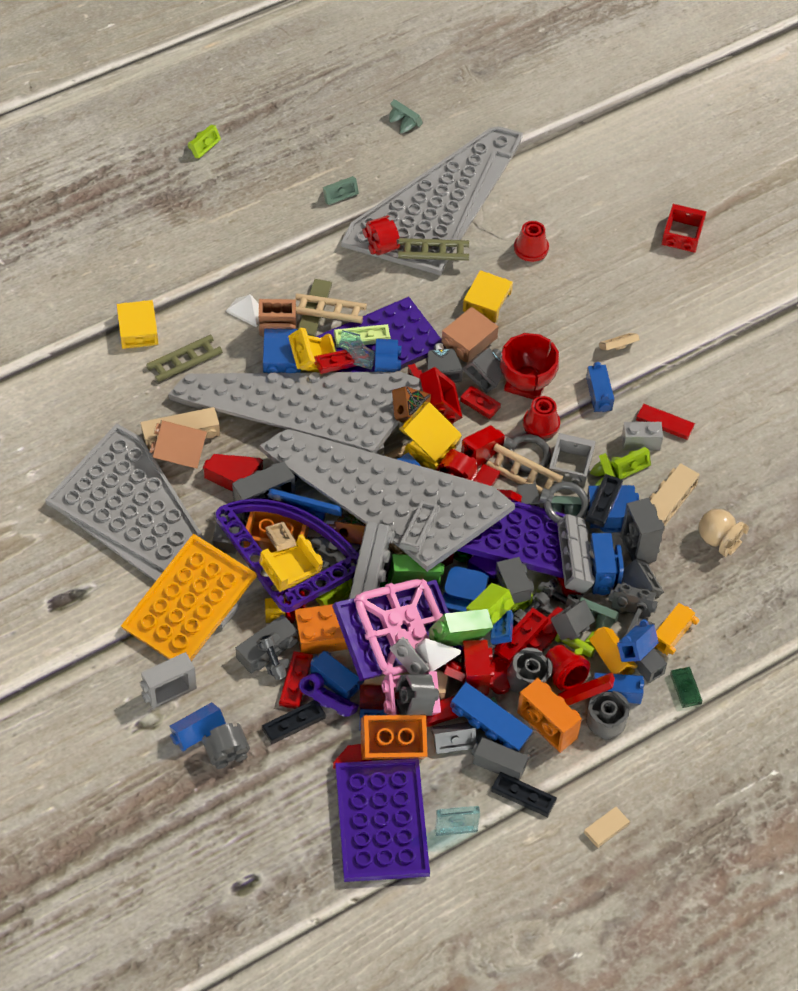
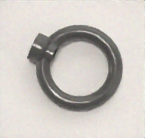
(511, 444)
(547, 495)

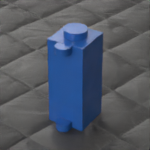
(600, 388)
(638, 642)
(336, 675)
(628, 685)
(196, 725)

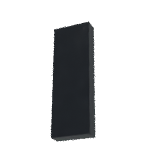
(604, 500)
(293, 721)
(524, 794)

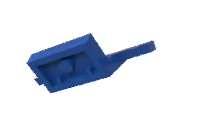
(312, 506)

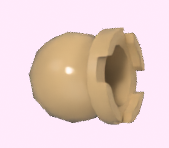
(720, 529)

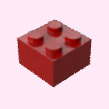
(477, 665)

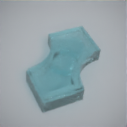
(361, 354)

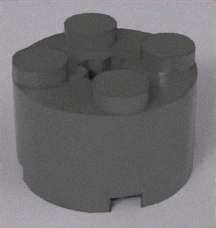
(527, 667)
(416, 694)
(607, 714)
(226, 745)

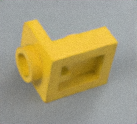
(272, 610)

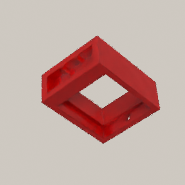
(679, 214)
(443, 394)

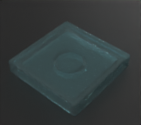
(457, 820)

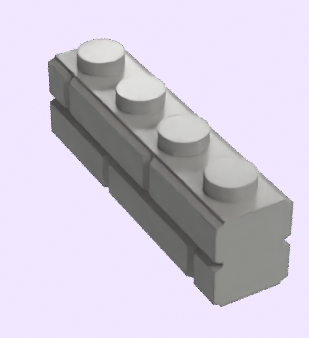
(575, 553)
(372, 558)

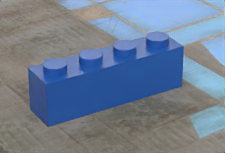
(490, 718)

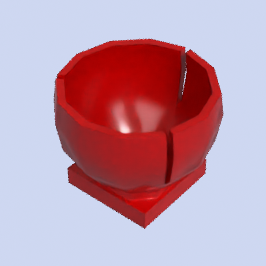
(529, 364)

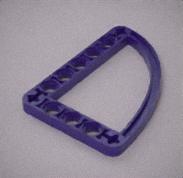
(303, 517)

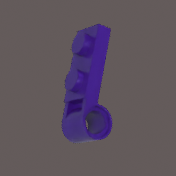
(325, 697)

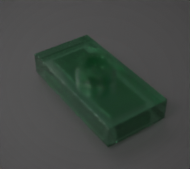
(686, 687)

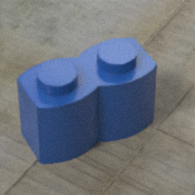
(387, 355)

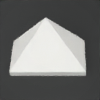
(246, 309)
(435, 653)

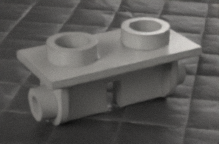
(408, 657)

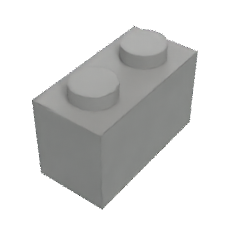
(642, 434)

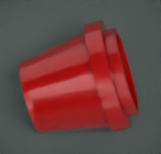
(532, 242)
(542, 418)
(567, 667)

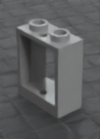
(583, 448)
(168, 680)

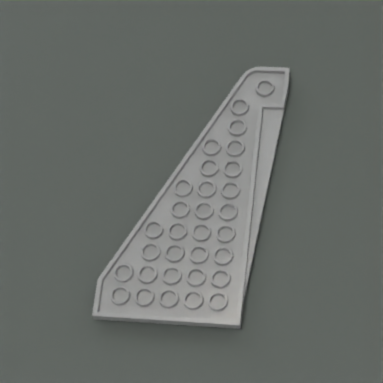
(441, 199)
(331, 405)
(390, 491)
(127, 504)

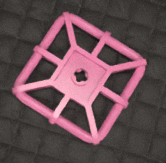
(394, 618)

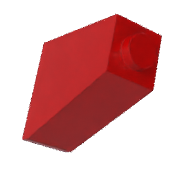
(481, 444)
(229, 468)

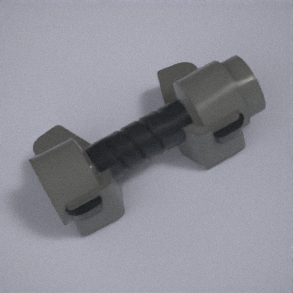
(550, 590)
(539, 602)
(274, 667)

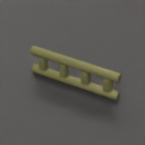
(425, 243)
(179, 367)

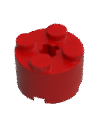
(381, 235)
(458, 464)

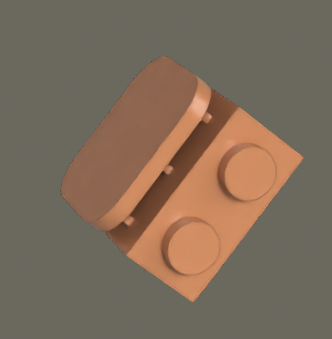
(277, 314)
(469, 334)
(177, 444)

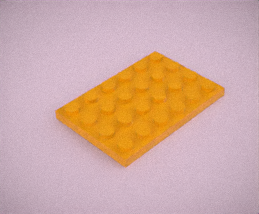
(189, 600)

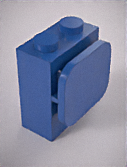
(278, 352)
(616, 516)
(607, 563)
(463, 588)

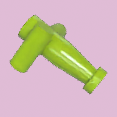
(579, 646)

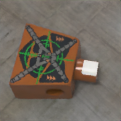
(407, 401)
(349, 528)

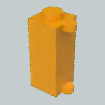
(674, 628)
(606, 645)

